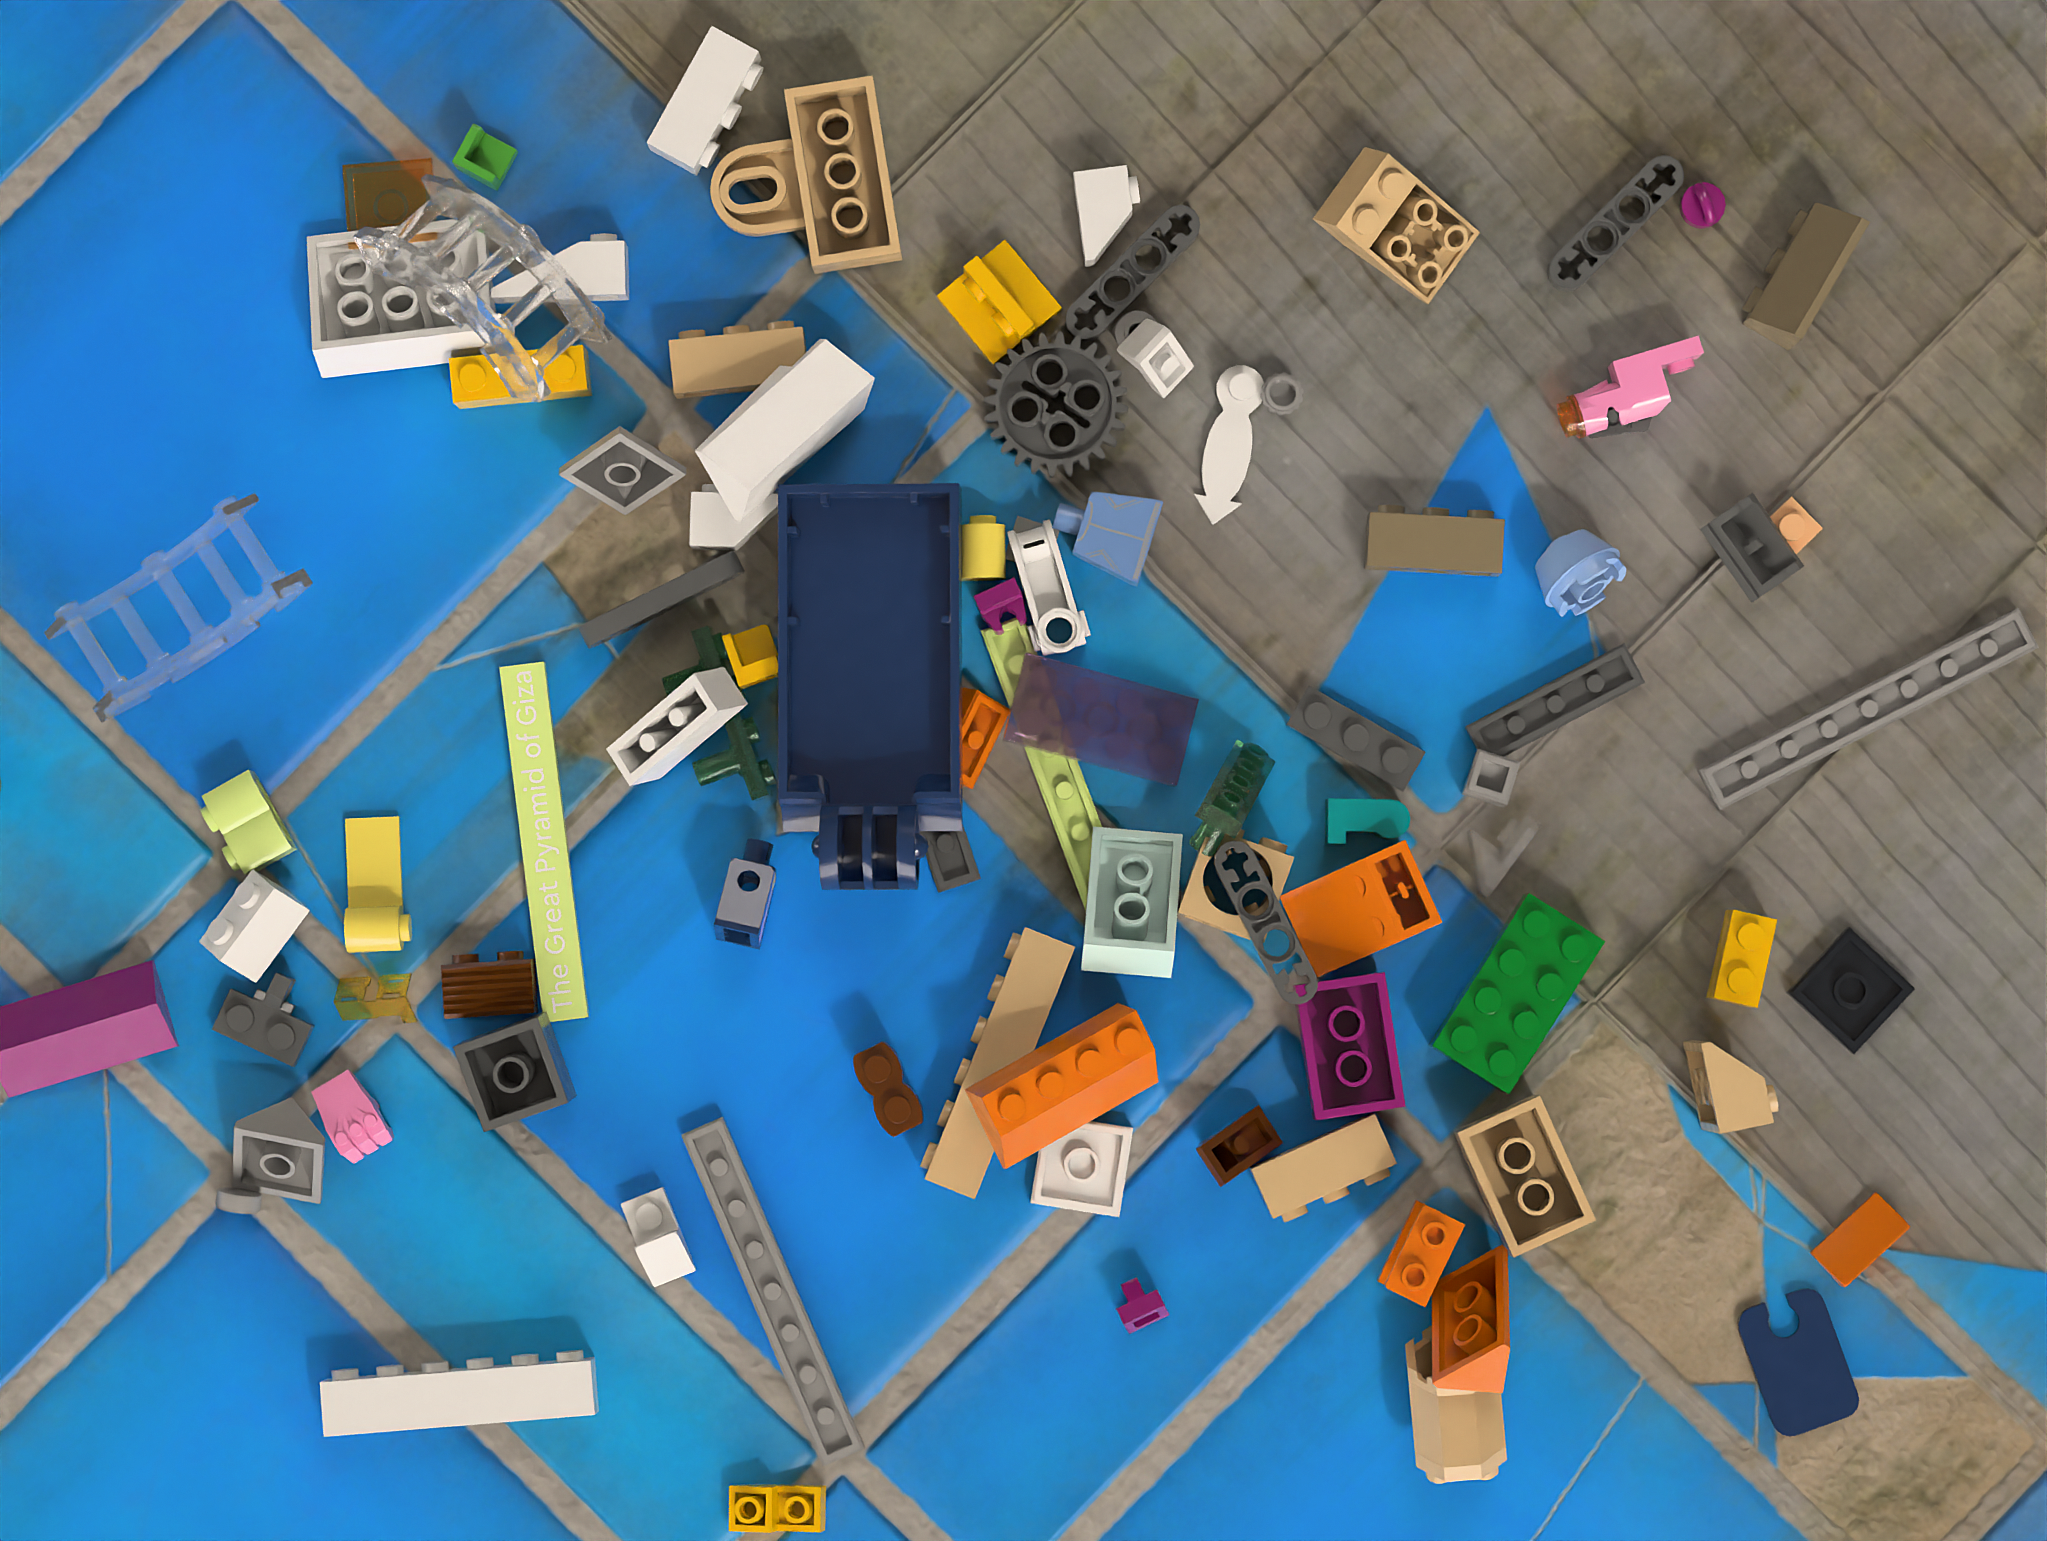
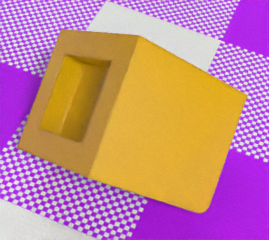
(752, 655)

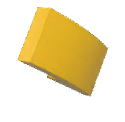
(777, 1508)

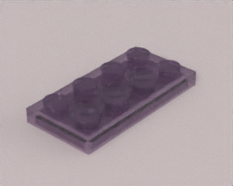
(1100, 719)

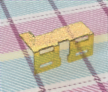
(362, 1009)

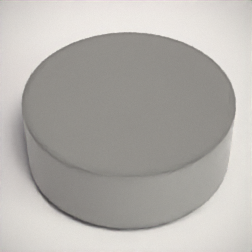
(238, 1200)

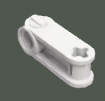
(1046, 588)

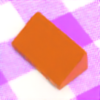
(980, 729)
(1860, 1240)

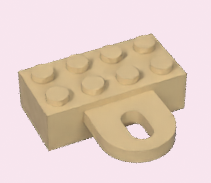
(826, 177)

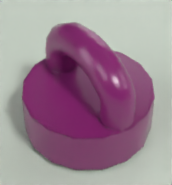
(1702, 205)

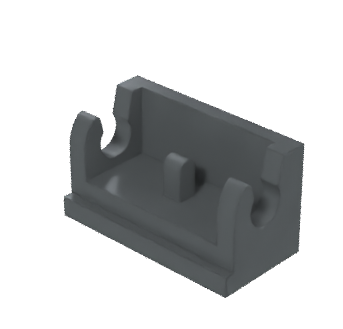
(1752, 547)

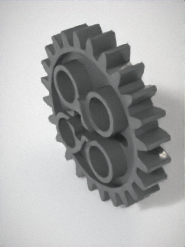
(1079, 371)

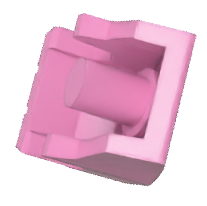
(351, 1117)

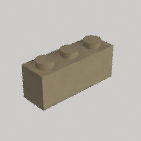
(1434, 541)

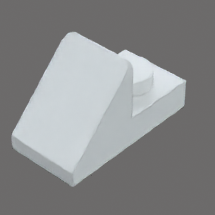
(1156, 356)
(658, 1237)

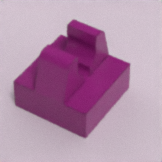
(998, 600)
(1141, 1308)

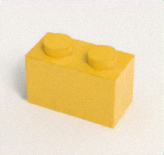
(1741, 958)

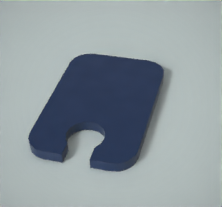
(1802, 1374)

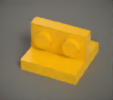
(998, 302)

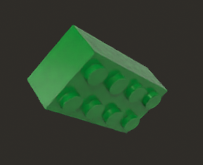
(1516, 993)

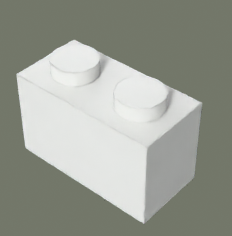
(254, 926)

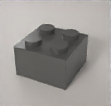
(515, 1071)

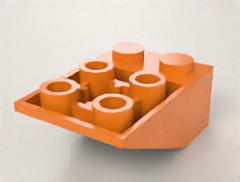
(1360, 908)

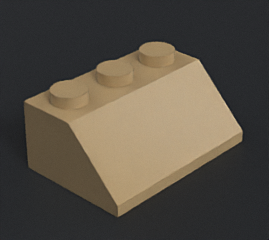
(1727, 1091)

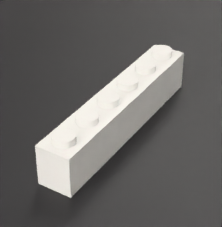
(459, 1395)

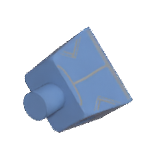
(1112, 532)

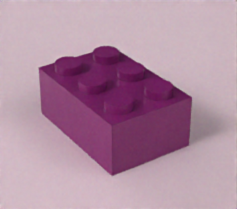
(1349, 1047)

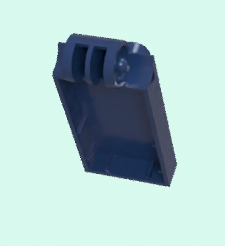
(870, 675)

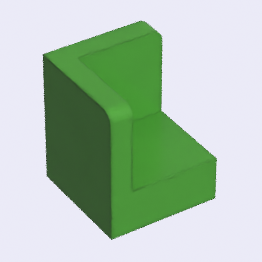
(484, 157)

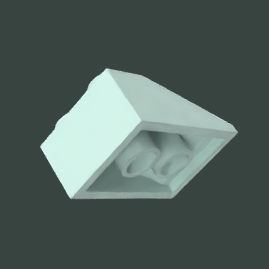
(1132, 902)

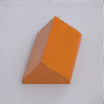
(1472, 1325)

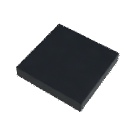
(1850, 990)

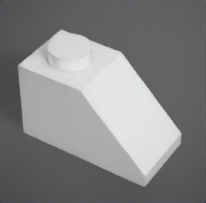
(1103, 207)

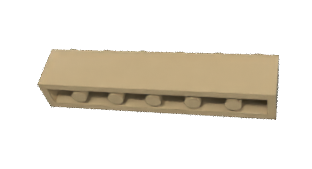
(1008, 1034)

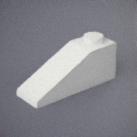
(595, 265)

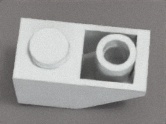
(715, 527)

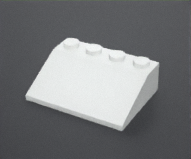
(377, 323)

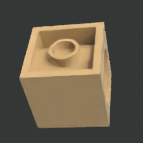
(1197, 899)

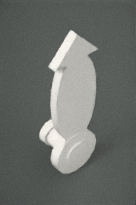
(1229, 441)

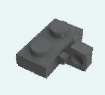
(265, 1021)

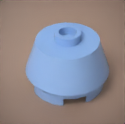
(1577, 571)

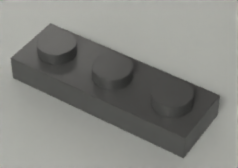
(1355, 738)

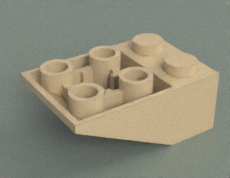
(1396, 223)

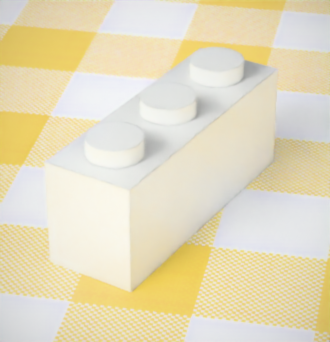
(706, 101)
(676, 726)

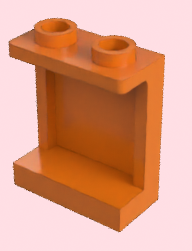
(1420, 1253)

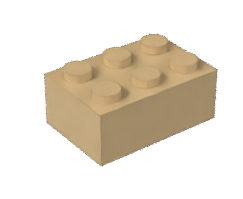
(1524, 1175)

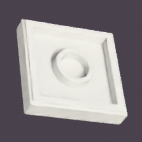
(1084, 1169)

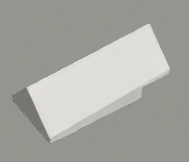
(783, 425)

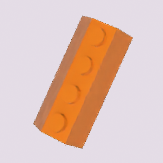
(1065, 1083)

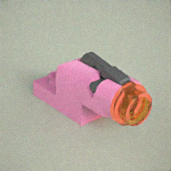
(1633, 396)

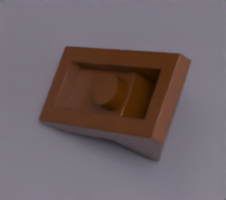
(1238, 1145)

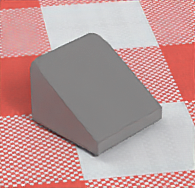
(1491, 778)

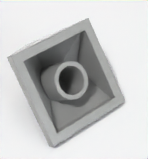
(622, 470)
(279, 1153)

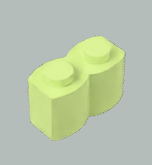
(247, 822)

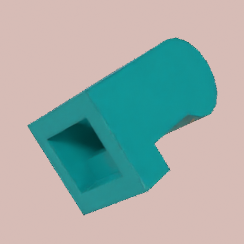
(1381, 817)

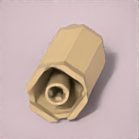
(1454, 1431)

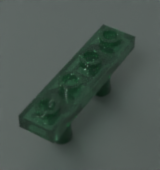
(743, 732)
(1231, 795)

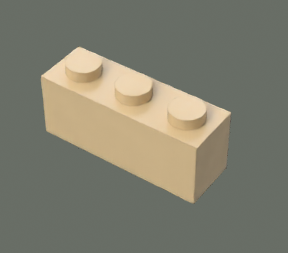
(734, 360)
(1324, 1167)

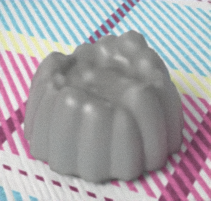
(1281, 393)

